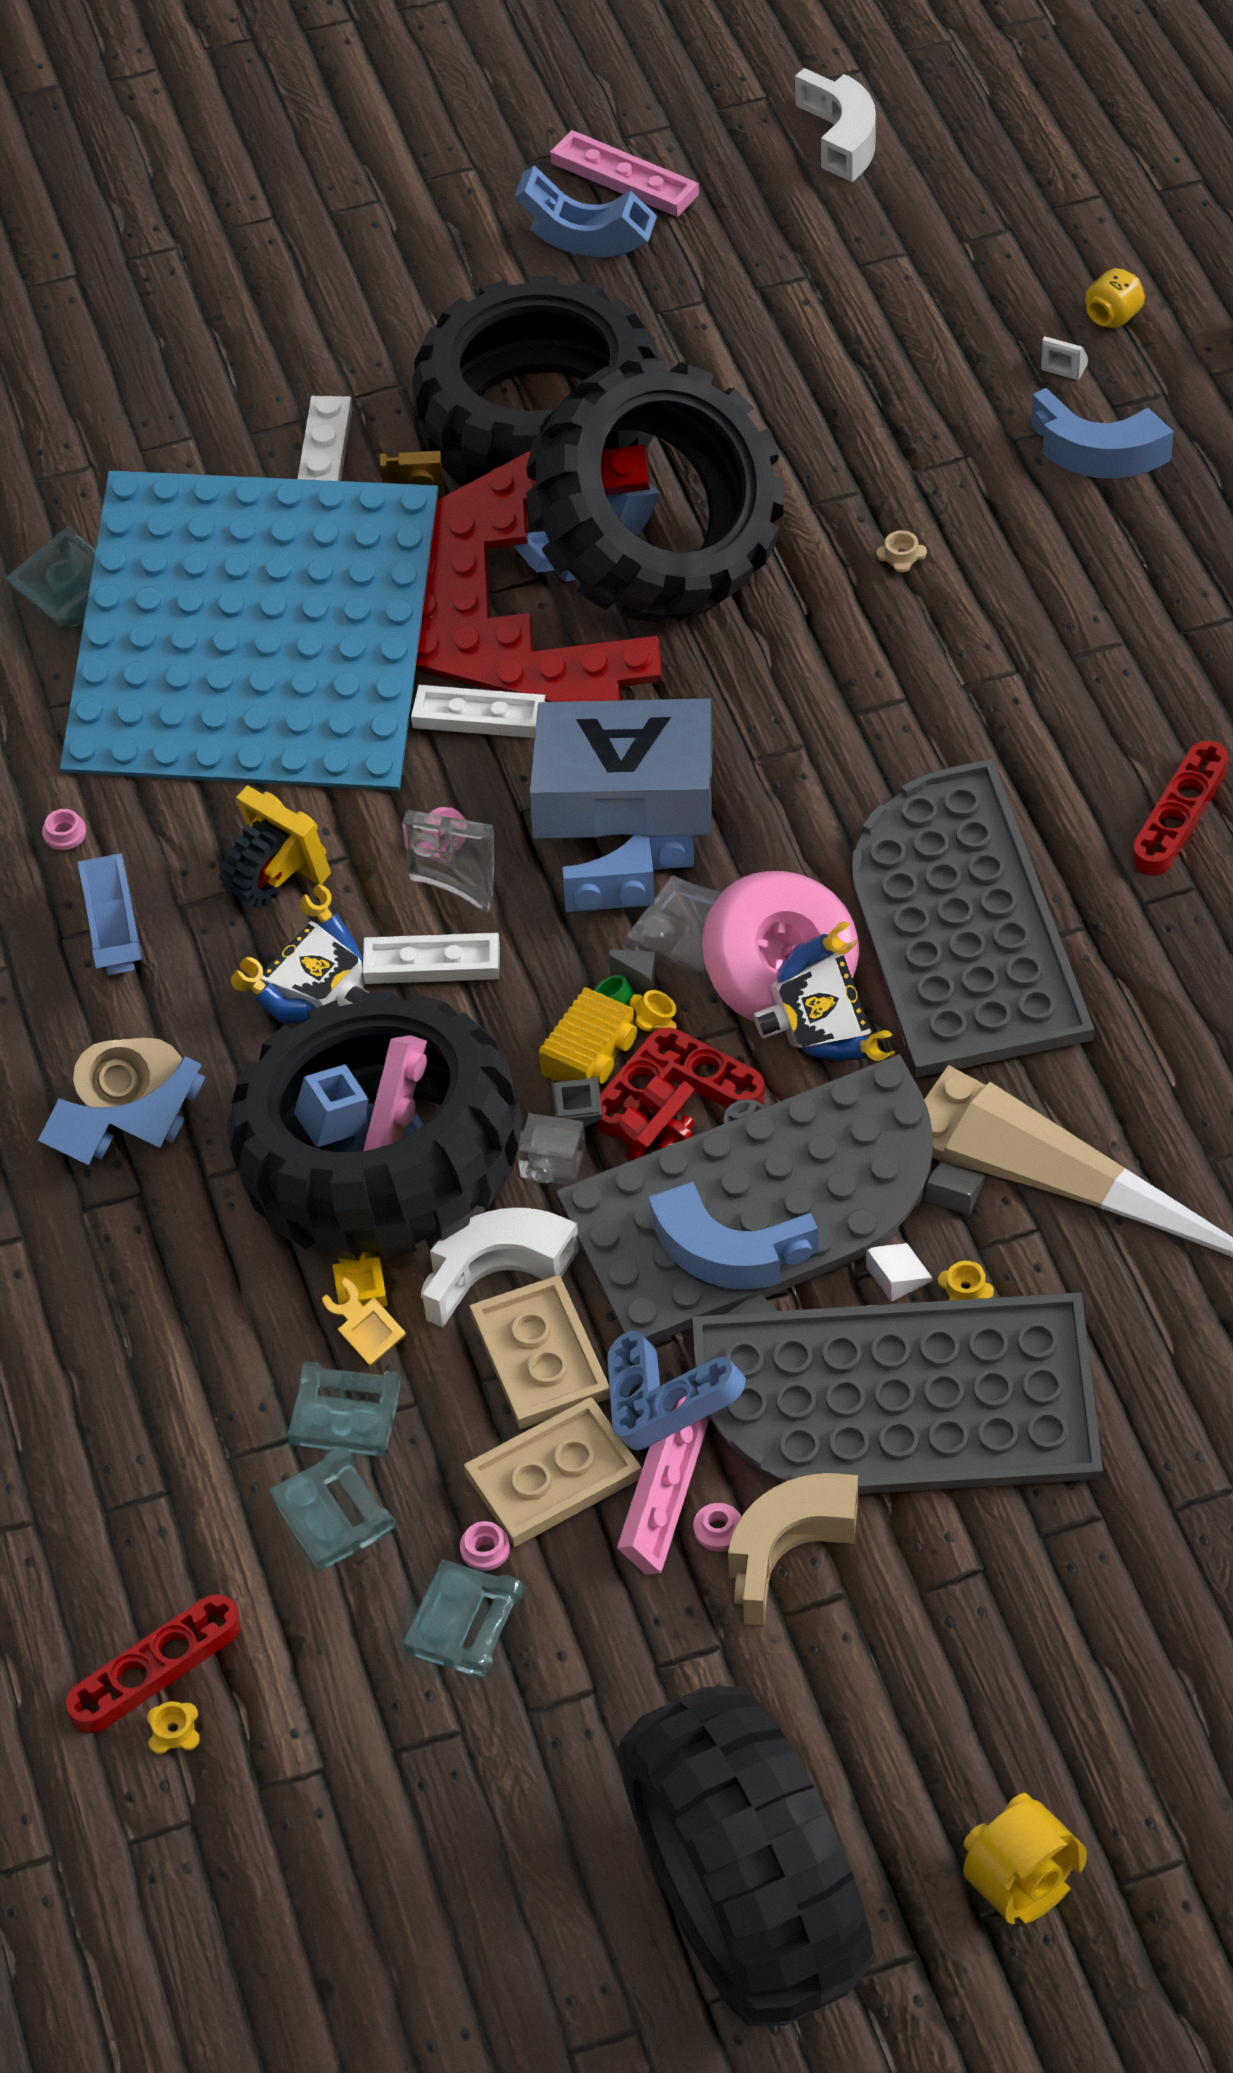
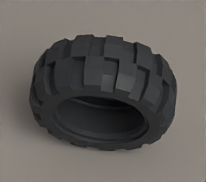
(510, 334)
(718, 442)
(393, 1192)
(746, 1855)

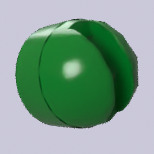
(617, 988)

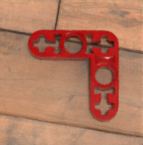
(668, 1066)

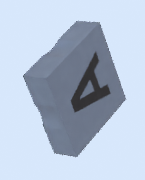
(622, 768)

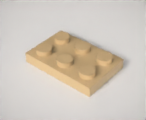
(539, 1351)
(552, 1471)

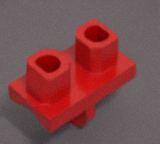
(666, 1103)

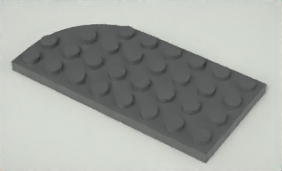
(963, 925)
(841, 1151)
(912, 1392)

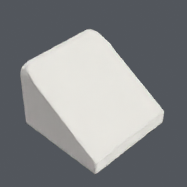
(1063, 358)
(896, 1269)

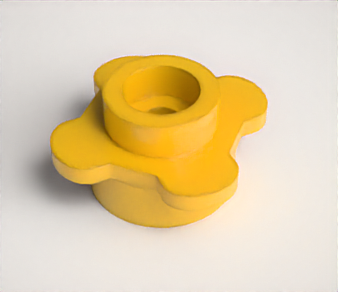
(653, 1010)
(965, 1274)
(168, 1715)

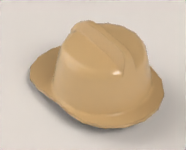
(123, 1070)

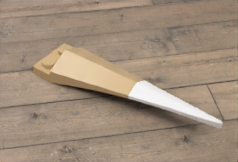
(1003, 1137)

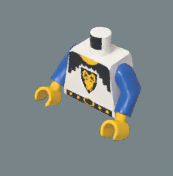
(311, 971)
(820, 1003)

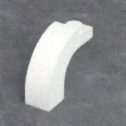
(847, 105)
(492, 1243)

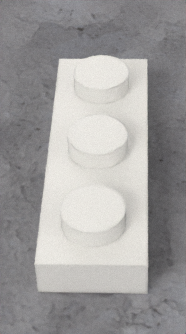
(326, 438)
(475, 711)
(431, 958)

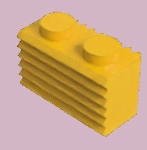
(588, 1039)

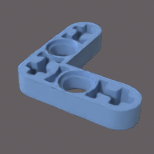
(706, 1388)

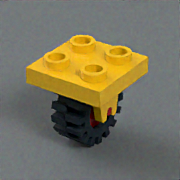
(271, 849)

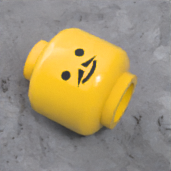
(1114, 298)

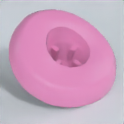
(757, 928)

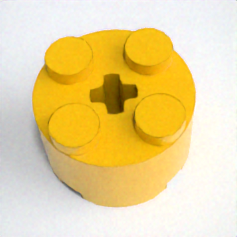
(1022, 1860)

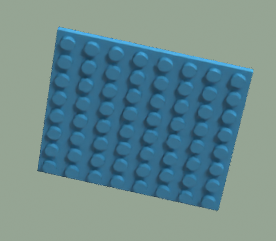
(251, 630)

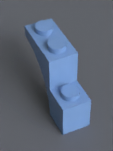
(626, 874)
(110, 913)
(337, 1110)
(82, 1129)

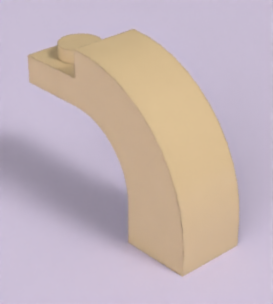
(782, 1518)

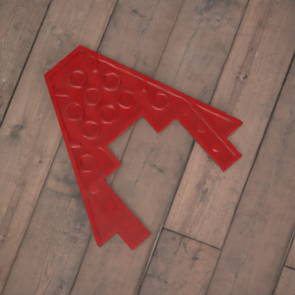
(498, 652)

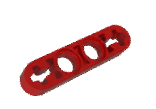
(1175, 805)
(148, 1657)

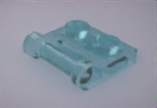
(344, 1422)
(319, 1518)
(449, 1612)

